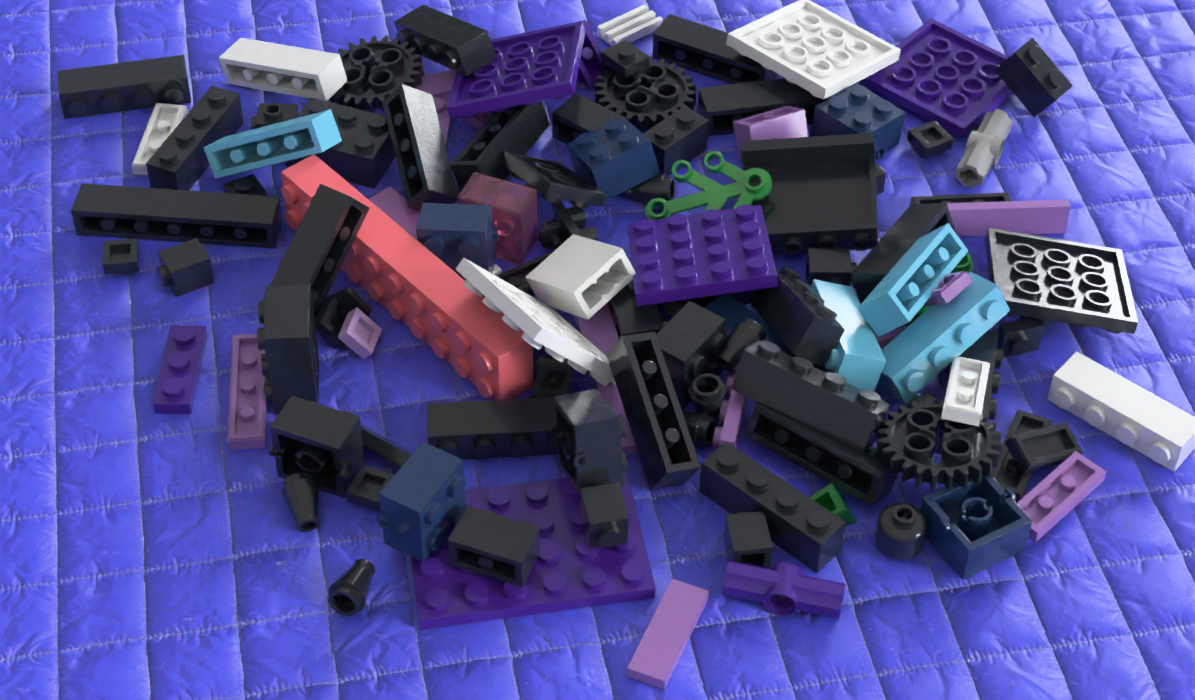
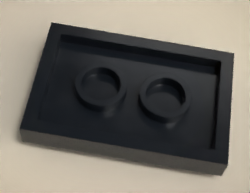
(553, 180)

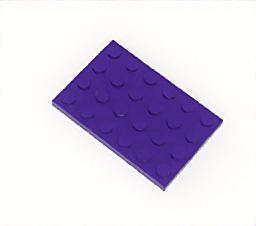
(563, 576)

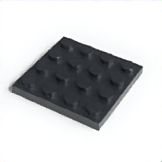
(1061, 280)

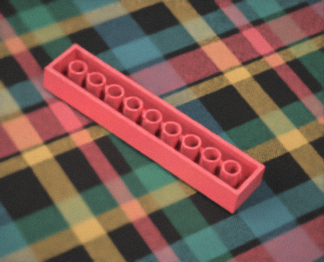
(420, 290)

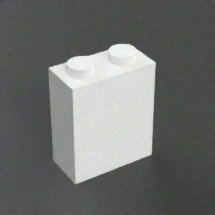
(581, 276)

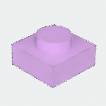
(359, 333)

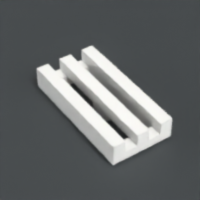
(629, 26)

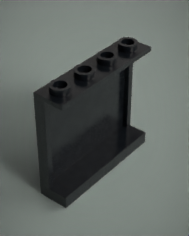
(819, 191)

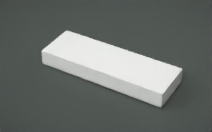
(160, 125)
(966, 391)

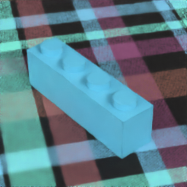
(273, 144)
(912, 280)
(938, 336)
(857, 352)

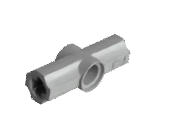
(983, 148)

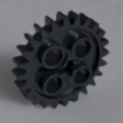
(376, 72)
(647, 95)
(909, 443)

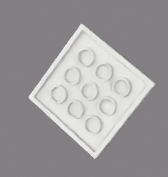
(813, 48)
(539, 322)

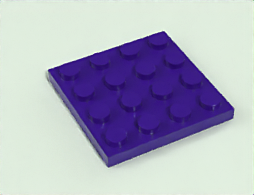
(526, 71)
(943, 78)
(701, 255)

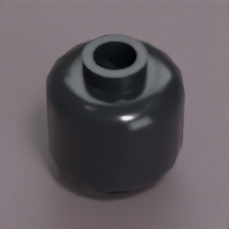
(901, 531)

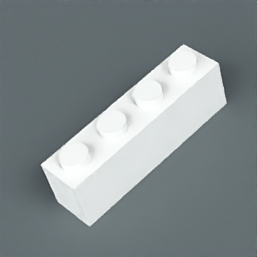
(283, 69)
(1124, 410)

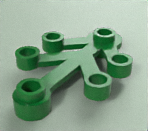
(713, 194)

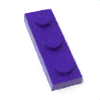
(180, 370)

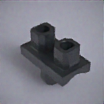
(564, 225)

